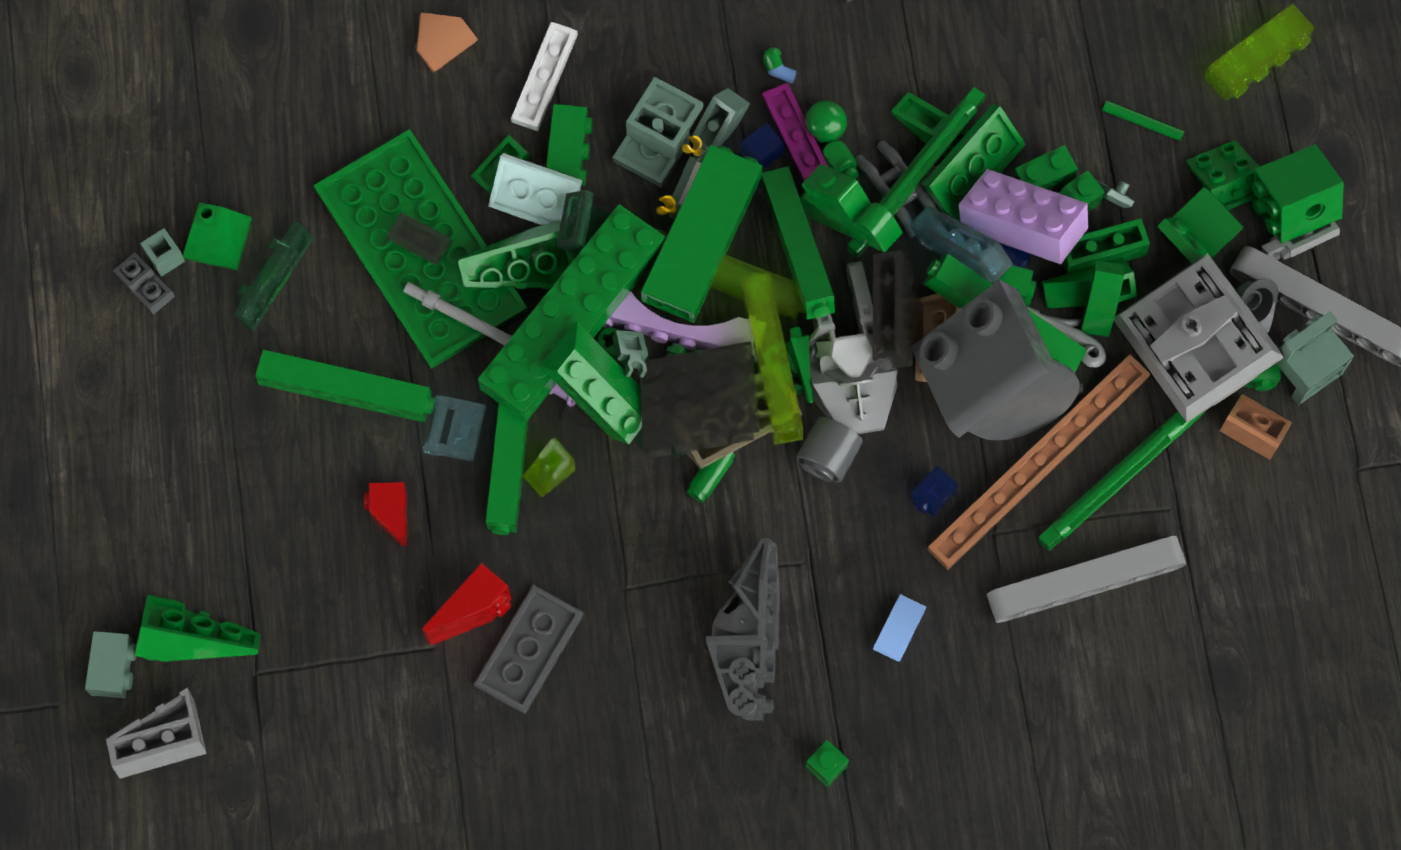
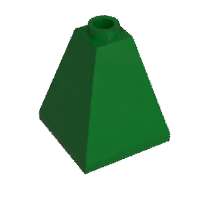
(217, 236)

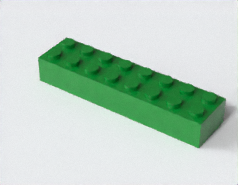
(583, 294)

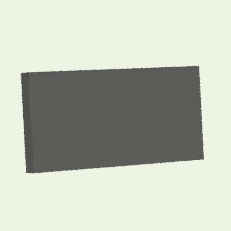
(528, 649)

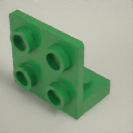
(1226, 173)
(1201, 226)

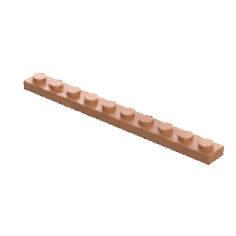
(1038, 462)

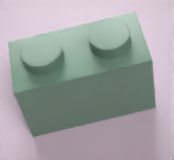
(110, 665)

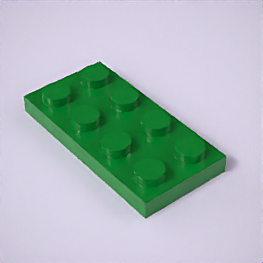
(987, 145)

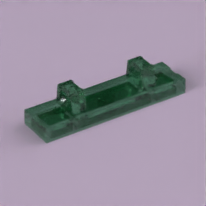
(273, 276)

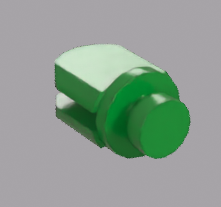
(840, 158)

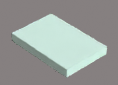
(530, 190)

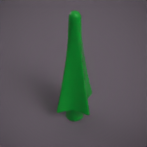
(799, 351)

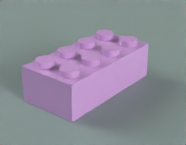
(1024, 216)

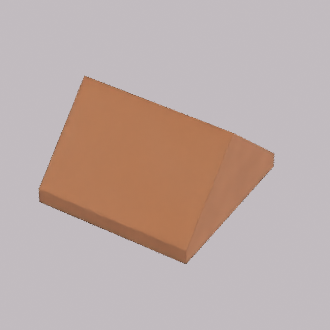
(1255, 426)

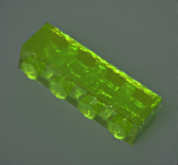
(1259, 53)

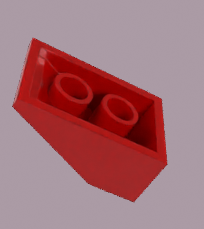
(471, 606)

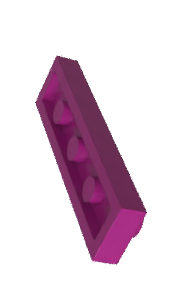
(793, 131)

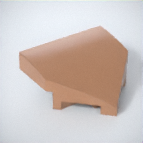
(442, 39)

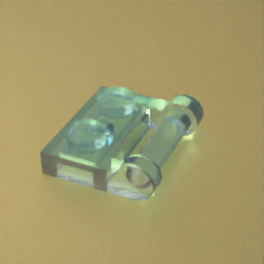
(463, 432)

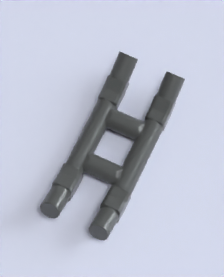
(881, 182)

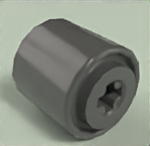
(829, 450)

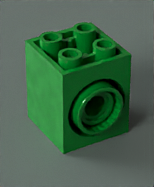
(1297, 194)

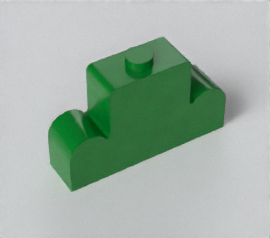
(843, 206)

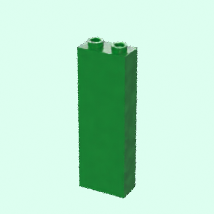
(702, 233)

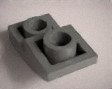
(144, 283)

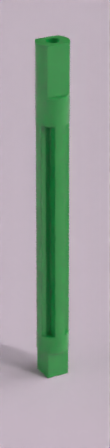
(926, 159)
(1115, 480)

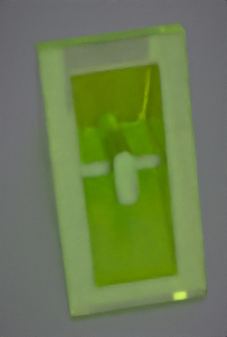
(550, 468)

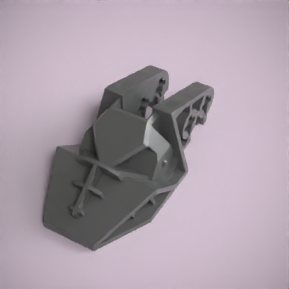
(749, 634)

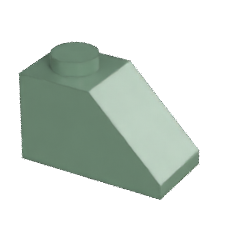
(720, 118)

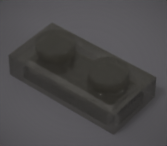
(419, 239)

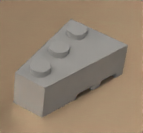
(158, 739)

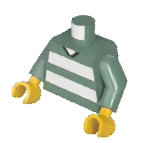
(675, 202)

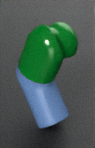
(775, 66)

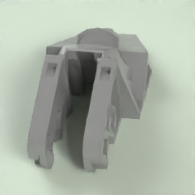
(842, 371)

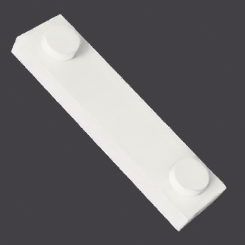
(544, 76)

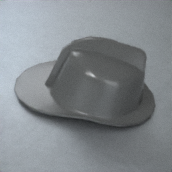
(1260, 299)

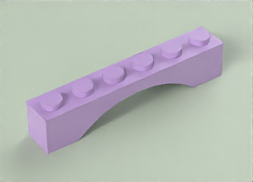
(634, 316)

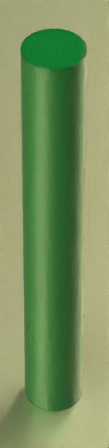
(1143, 120)

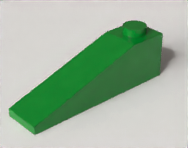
(518, 261)
(178, 634)

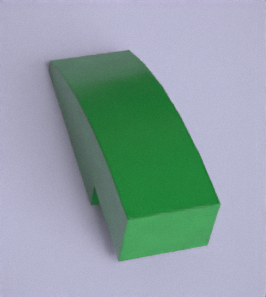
(922, 119)
(1102, 298)

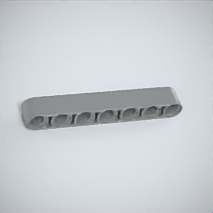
(1313, 298)
(1086, 579)

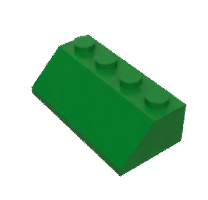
(596, 383)

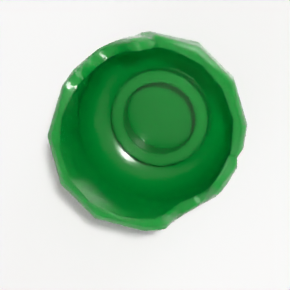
(826, 121)

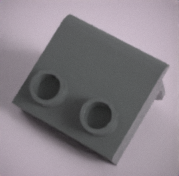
(994, 369)

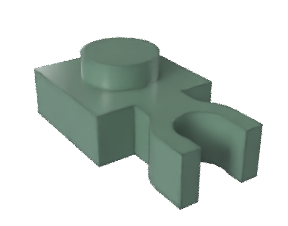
(631, 348)

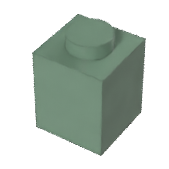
(162, 252)

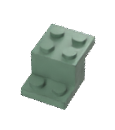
(657, 131)
(1313, 357)

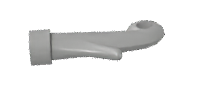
(1078, 336)

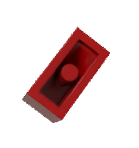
(389, 508)

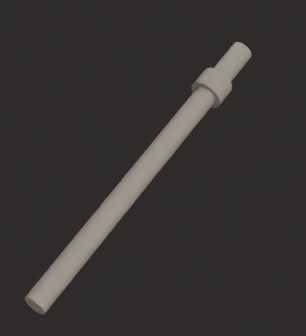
(432, 301)

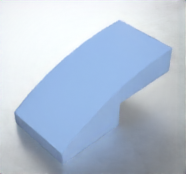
(899, 628)

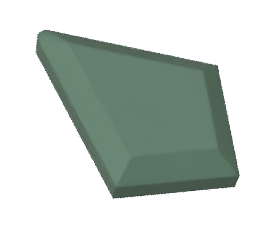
(1118, 194)

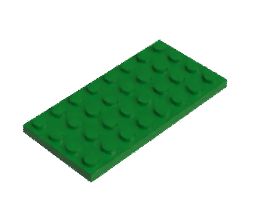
(365, 206)

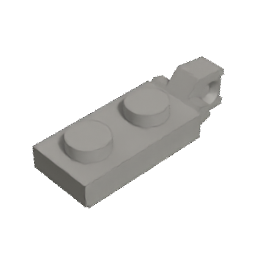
(1300, 244)

